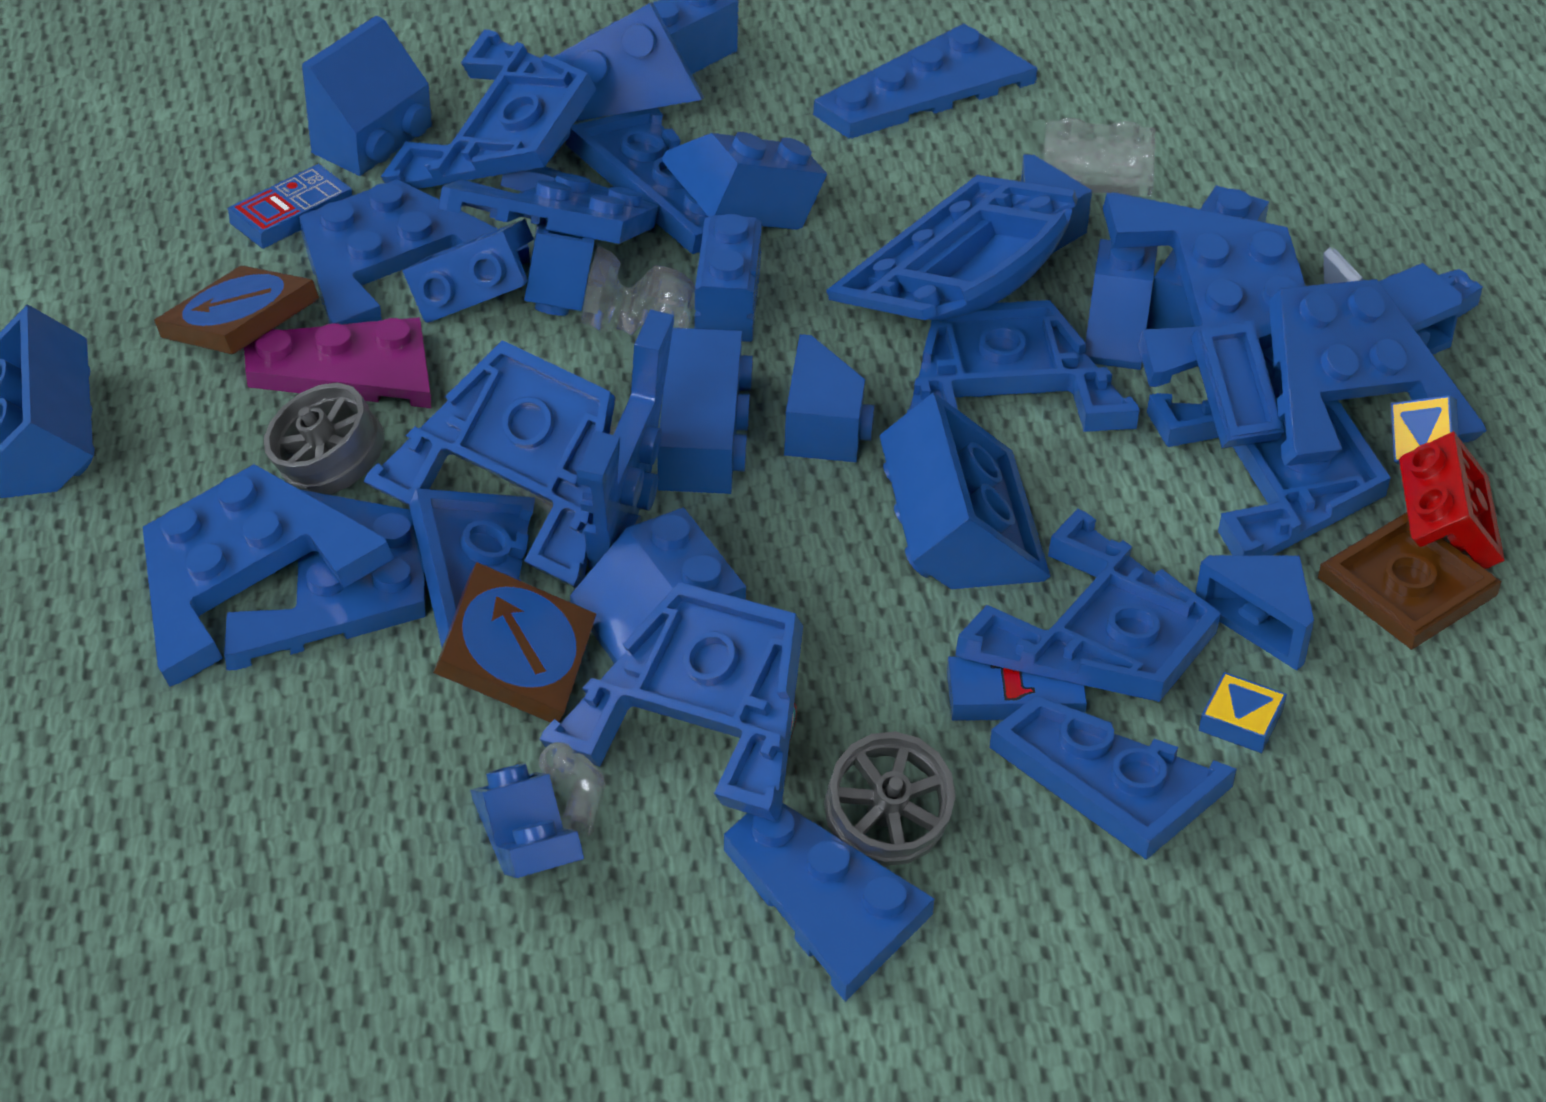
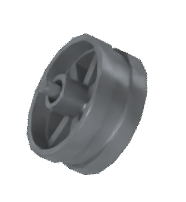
(324, 439)
(890, 797)

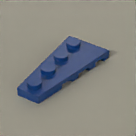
(923, 80)

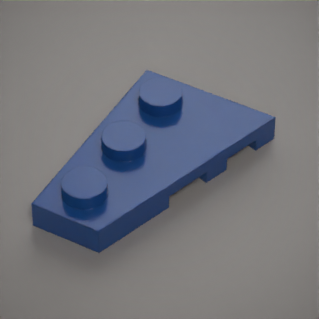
(632, 66)
(1119, 784)
(829, 893)

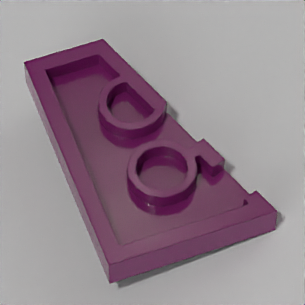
(370, 356)

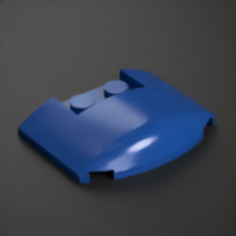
(962, 251)

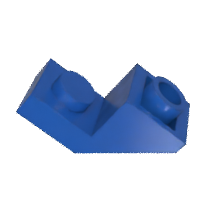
(524, 822)

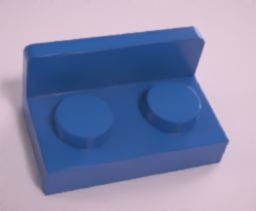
(469, 272)

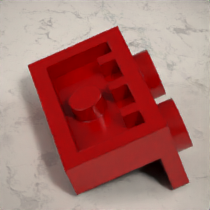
(1451, 498)

